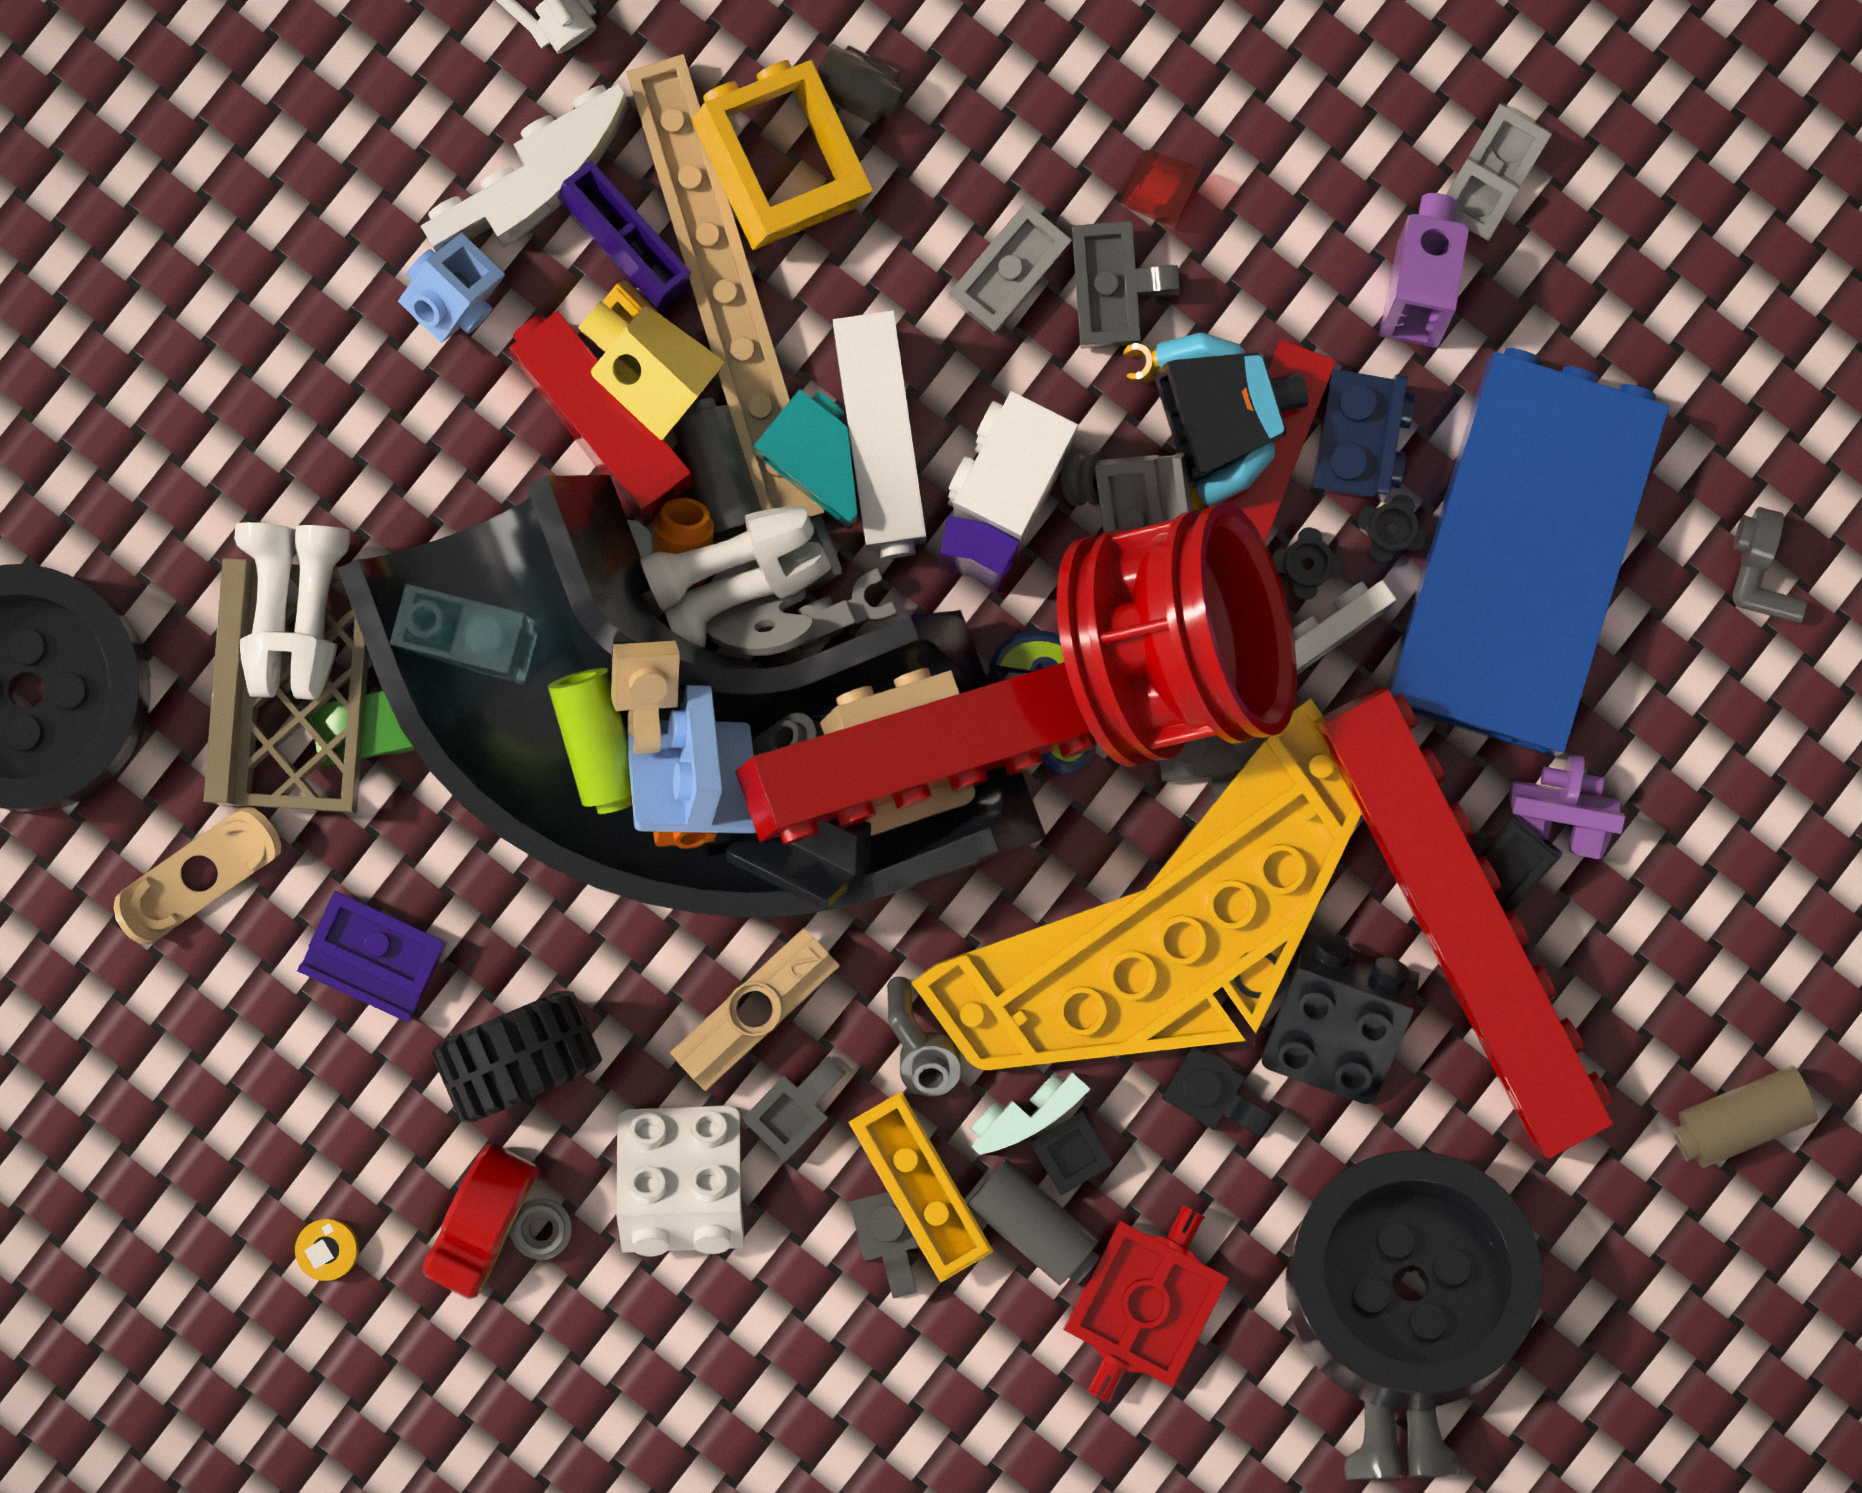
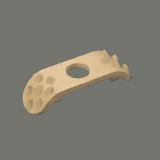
(162, 899)

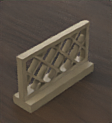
(235, 713)

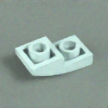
(1007, 1126)

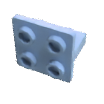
(693, 776)

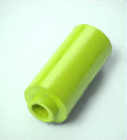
(593, 739)

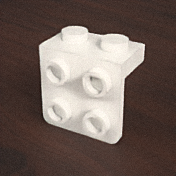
(679, 1180)

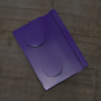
(372, 956)

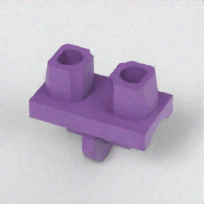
(1591, 815)

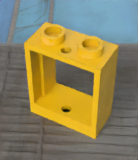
(759, 220)

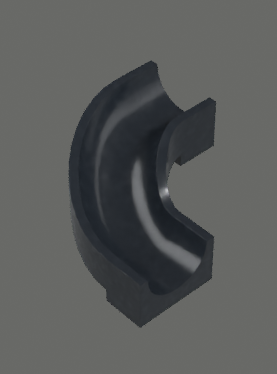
(580, 576)

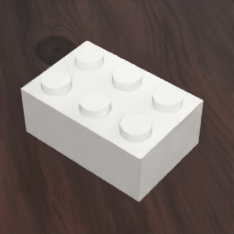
(1015, 468)

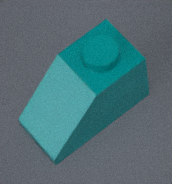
(813, 453)

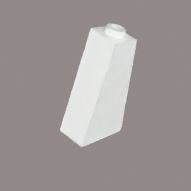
(880, 433)

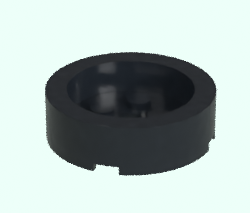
(92, 689)
(1462, 1240)

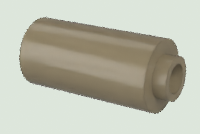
(1745, 1117)

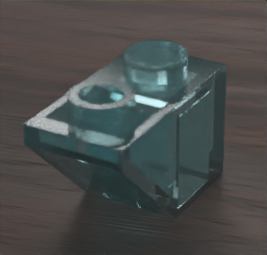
(465, 633)

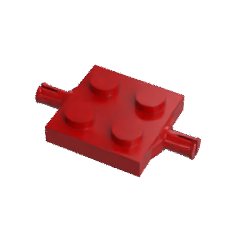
(1145, 1303)

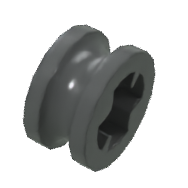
(1079, 477)

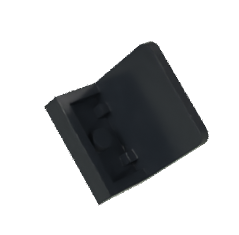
(1341, 1019)

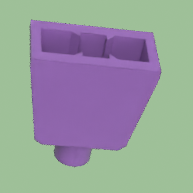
(1426, 273)

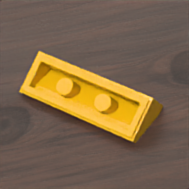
(920, 1186)

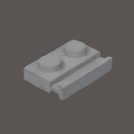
(1142, 490)

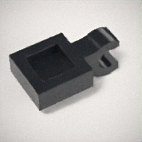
(1209, 1090)

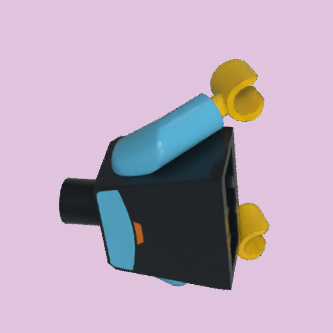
(1219, 409)

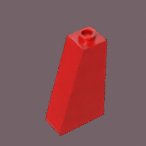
(614, 440)

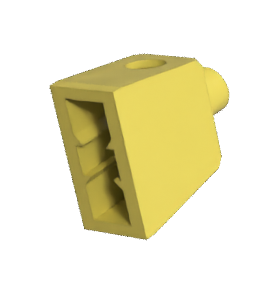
(649, 365)

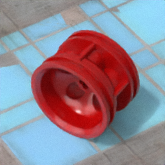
(1176, 635)

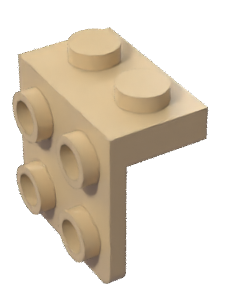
(911, 691)

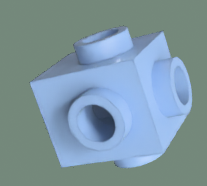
(451, 288)

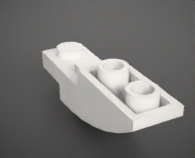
(550, 153)

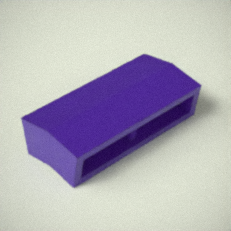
(617, 243)
(977, 551)

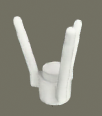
(560, 22)

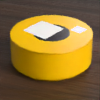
(326, 1249)

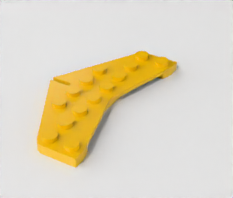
(1148, 963)

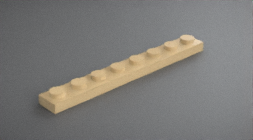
(718, 268)

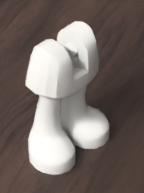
(783, 568)
(262, 650)

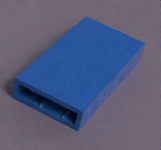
(1526, 551)

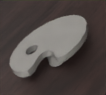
(761, 626)

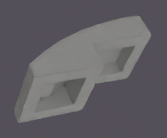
(1496, 169)

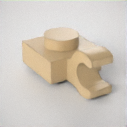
(642, 682)

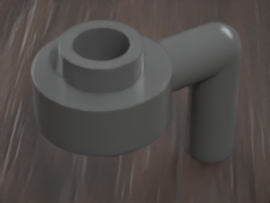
(1758, 541)
(919, 1048)

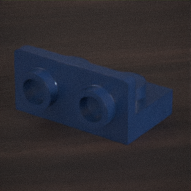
(1362, 434)

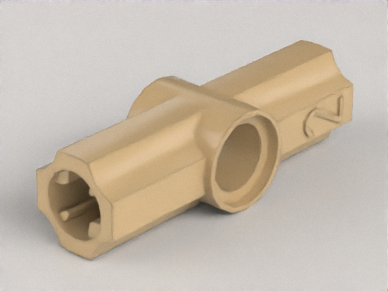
(726, 1039)

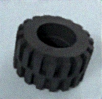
(516, 1056)

